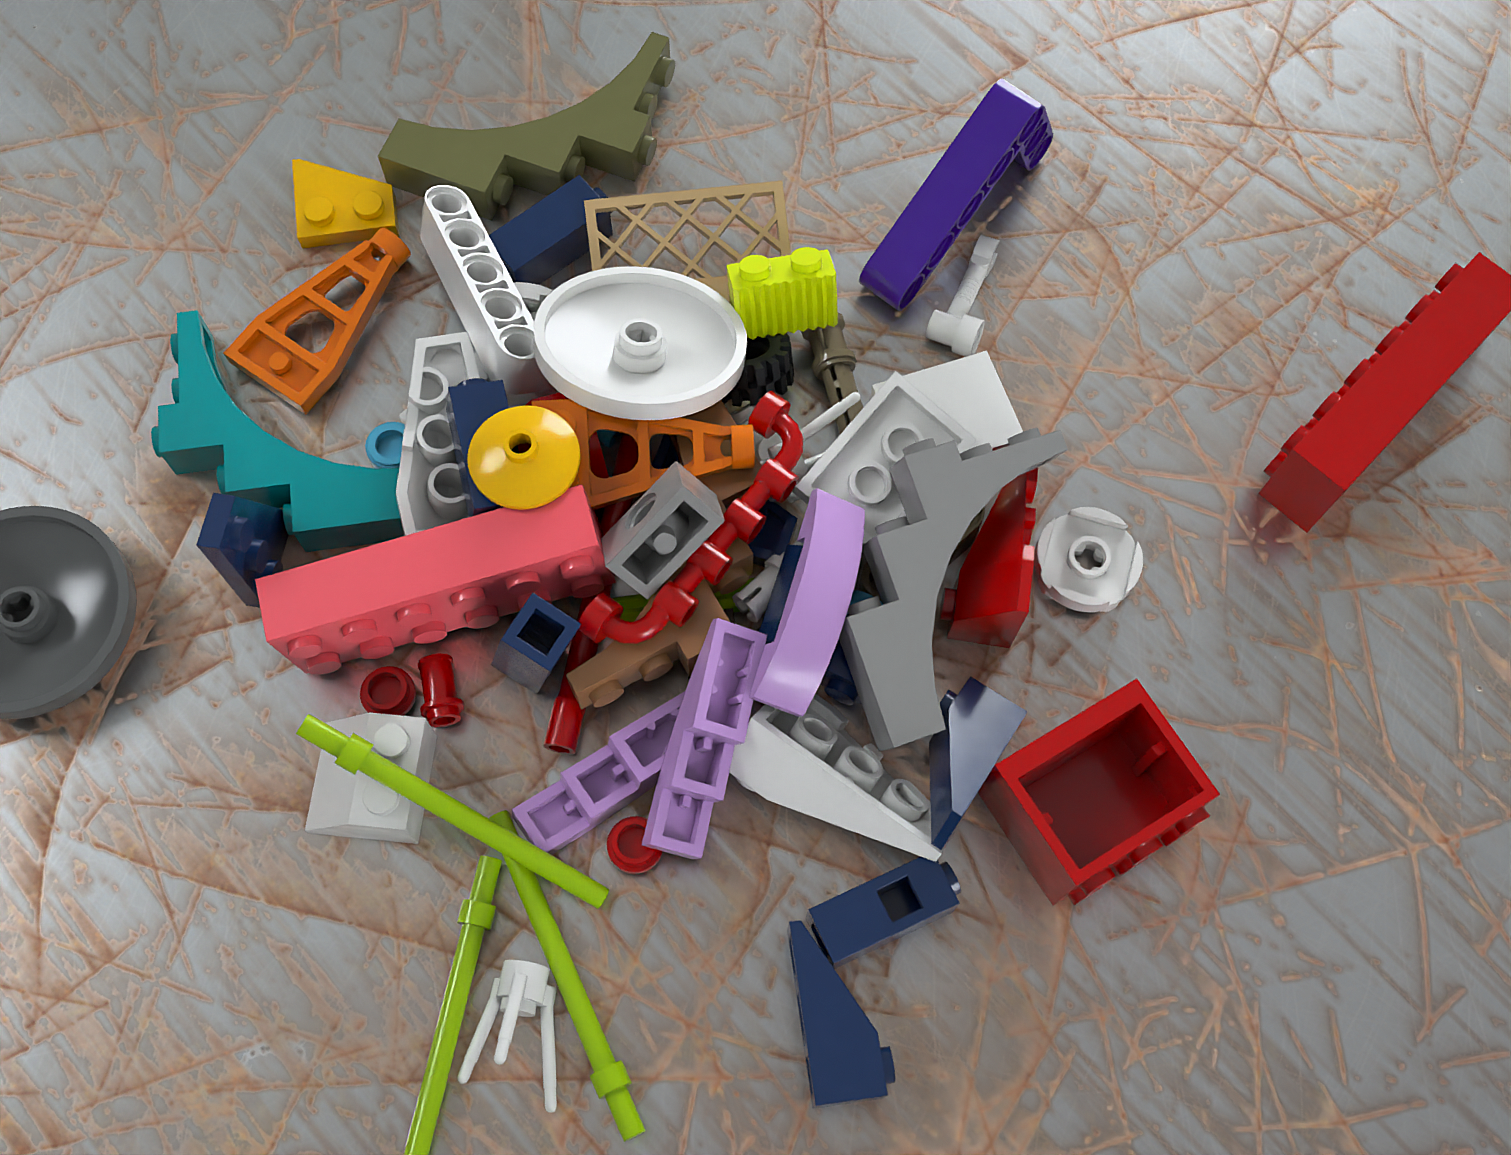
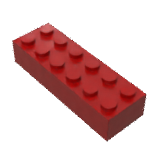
(1387, 391)

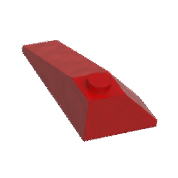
(996, 577)

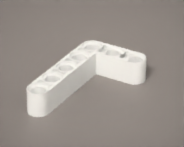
(481, 290)

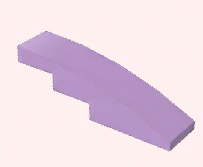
(704, 738)
(600, 783)

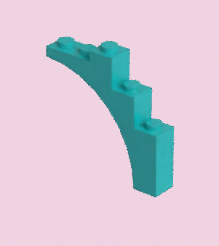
(205, 431)

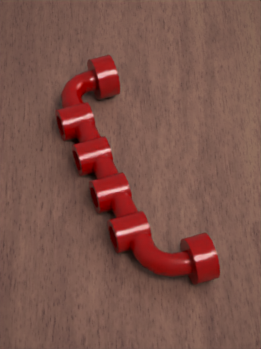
(710, 561)

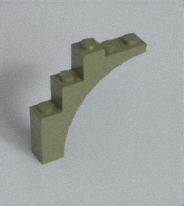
(602, 132)

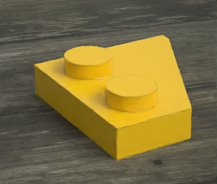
(339, 205)

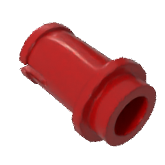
(439, 690)

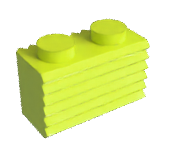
(784, 292)

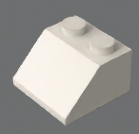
(357, 803)

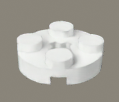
(1081, 588)

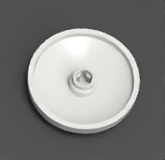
(639, 343)

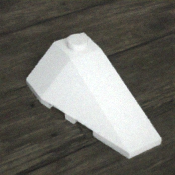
(429, 476)
(827, 775)

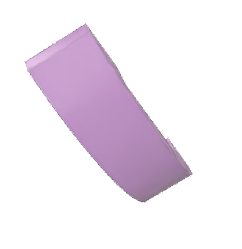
(815, 605)

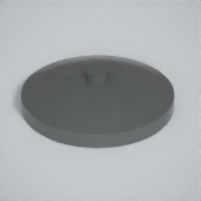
(61, 608)

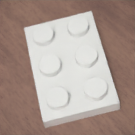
(862, 455)

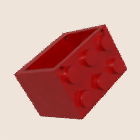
(1098, 794)

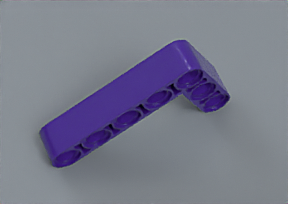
(999, 131)

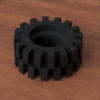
(765, 369)

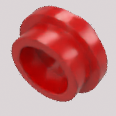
(388, 691)
(626, 847)

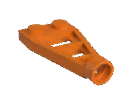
(287, 367)
(704, 437)

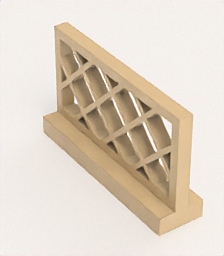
(696, 197)

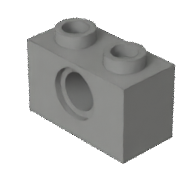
(661, 530)

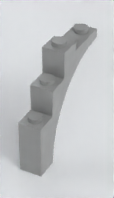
(892, 642)

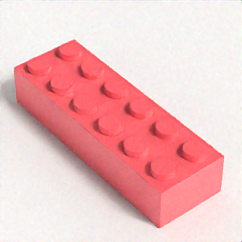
(433, 583)

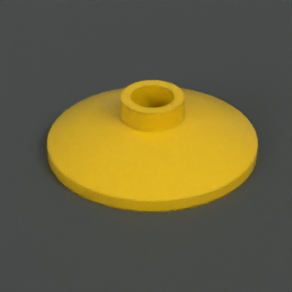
(529, 477)

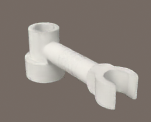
(956, 326)

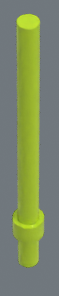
(356, 754)
(475, 917)
(609, 1076)

